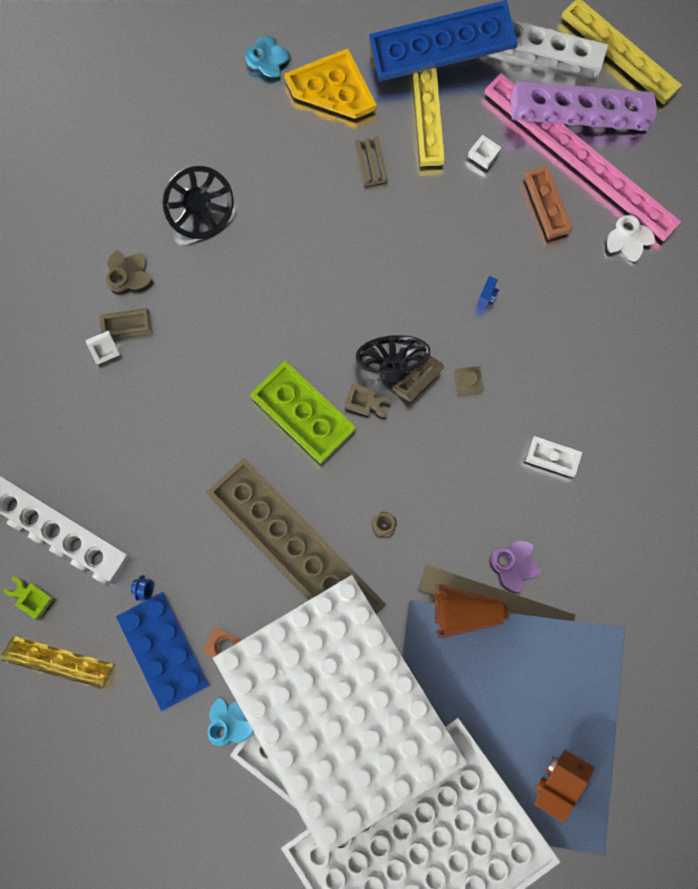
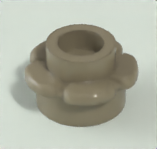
(388, 519)

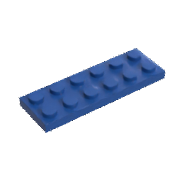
(443, 40)

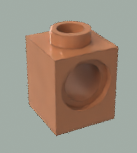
(215, 639)

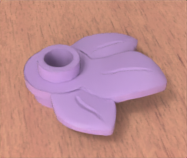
(519, 565)

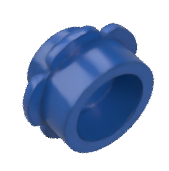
(142, 588)

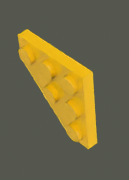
(333, 85)

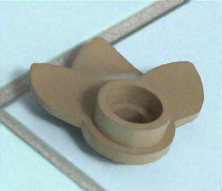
(129, 269)

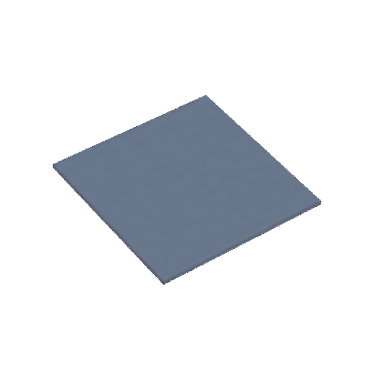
(526, 698)

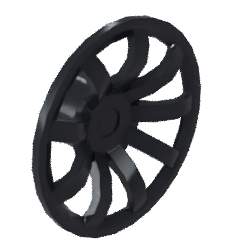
(197, 201)
(393, 365)

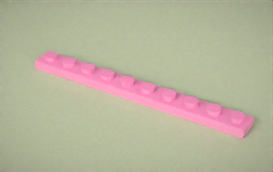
(592, 166)

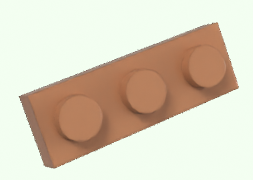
(548, 202)

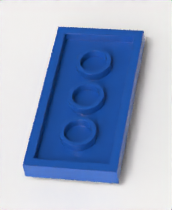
(162, 651)

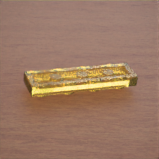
(57, 662)

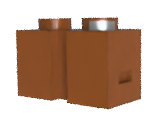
(564, 785)

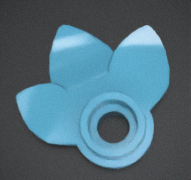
(267, 56)
(228, 718)

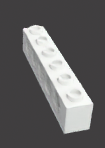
(562, 60)
(113, 560)

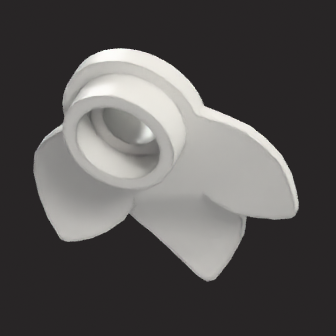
(631, 241)

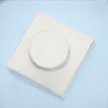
(484, 151)
(102, 347)

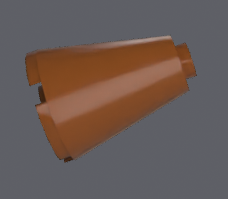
(466, 611)

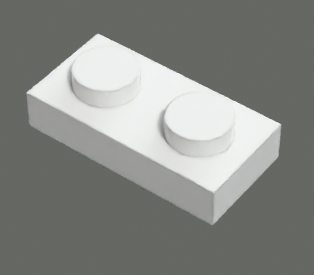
(553, 456)

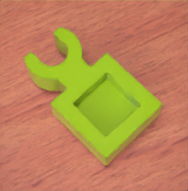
(31, 599)

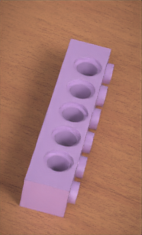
(583, 106)

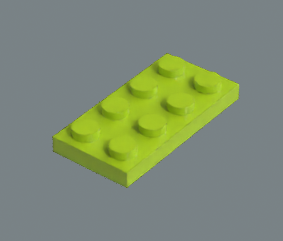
(303, 412)

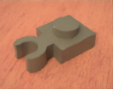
(363, 400)

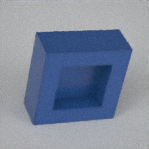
(489, 292)

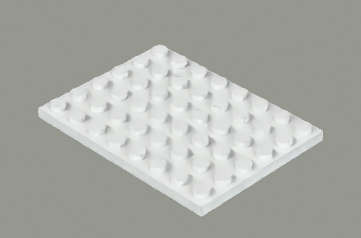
(339, 714)
(449, 837)

